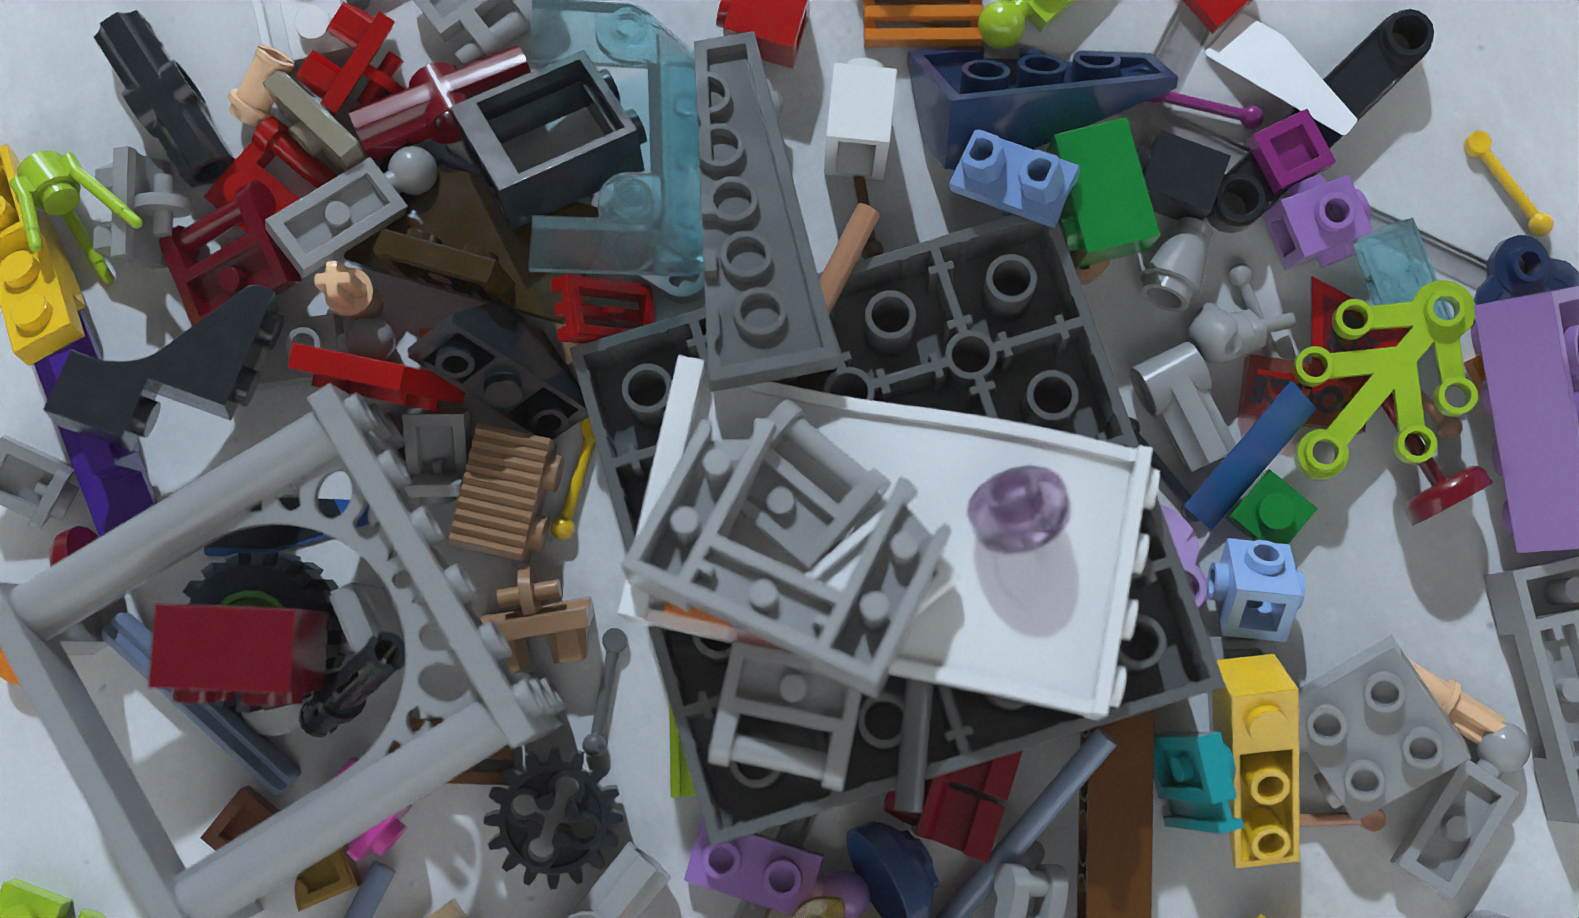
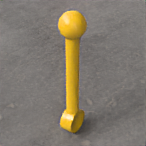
(1479, 145)
(563, 526)

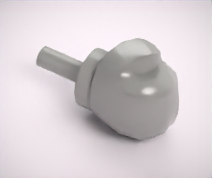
(1228, 336)

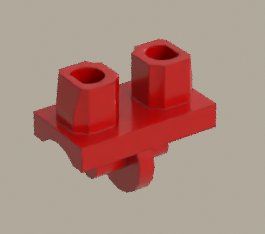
(365, 37)

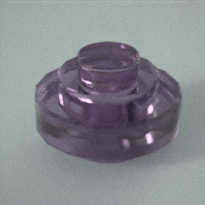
(1019, 509)

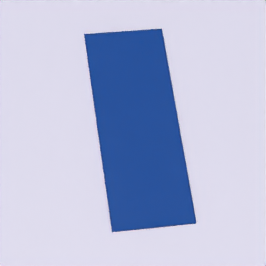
(1251, 456)

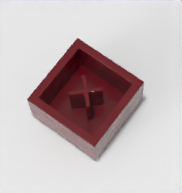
(228, 650)

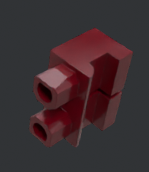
(960, 817)

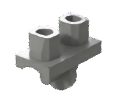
(147, 190)

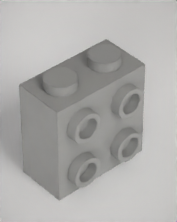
(1375, 730)

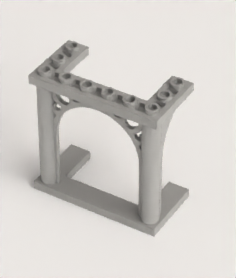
(59, 618)

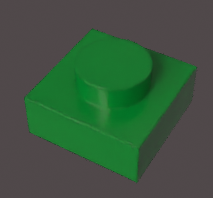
(1271, 510)

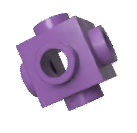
(1318, 222)

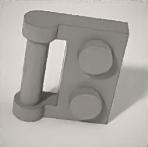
(796, 510)
(789, 691)

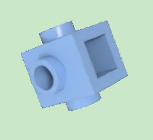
(1256, 589)

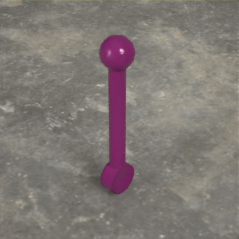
(1250, 117)

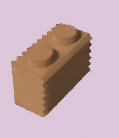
(506, 493)

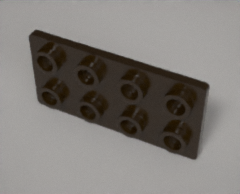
(464, 246)

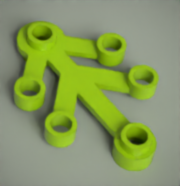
(1391, 370)

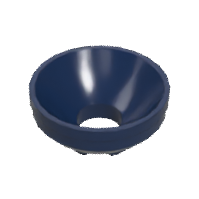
(894, 868)

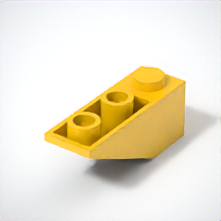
(1261, 728)

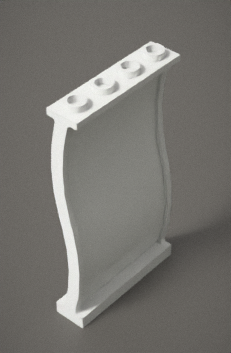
(1014, 624)

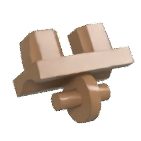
(563, 621)

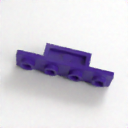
(108, 475)

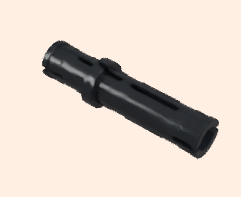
(349, 688)

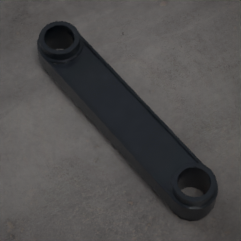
(1358, 82)

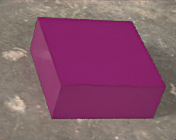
(1291, 151)

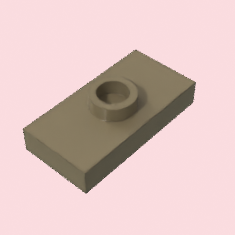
(312, 124)

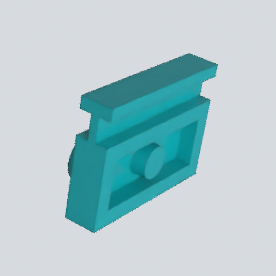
(1197, 779)

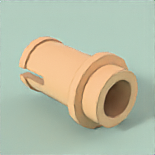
(252, 101)

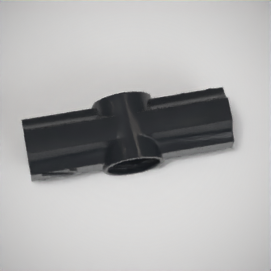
(164, 98)

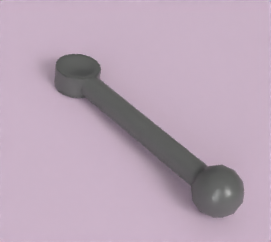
(614, 641)

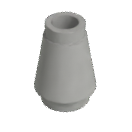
(1178, 267)

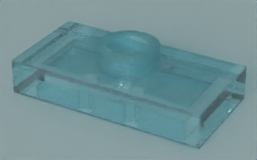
(1397, 265)

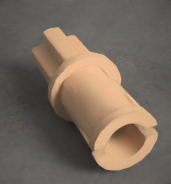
(349, 291)
(1465, 712)

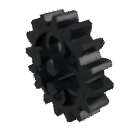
(519, 830)

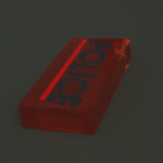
(1268, 376)

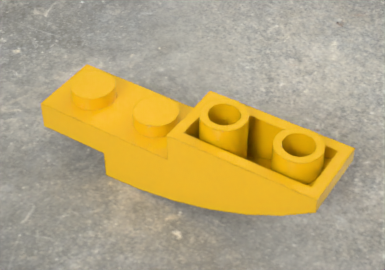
(35, 287)

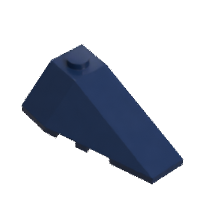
(1025, 96)

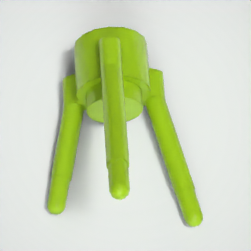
(54, 186)

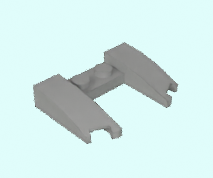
(1543, 614)
(844, 633)

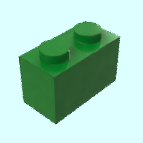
(1110, 204)

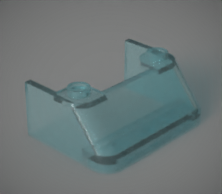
(644, 219)

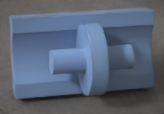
(1014, 178)

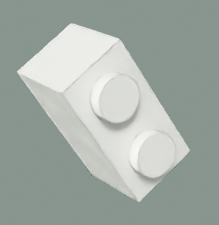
(859, 119)

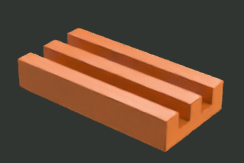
(921, 14)

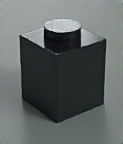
(1182, 175)

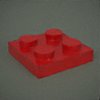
(374, 377)

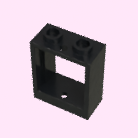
(531, 103)

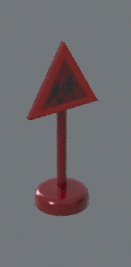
(1443, 491)

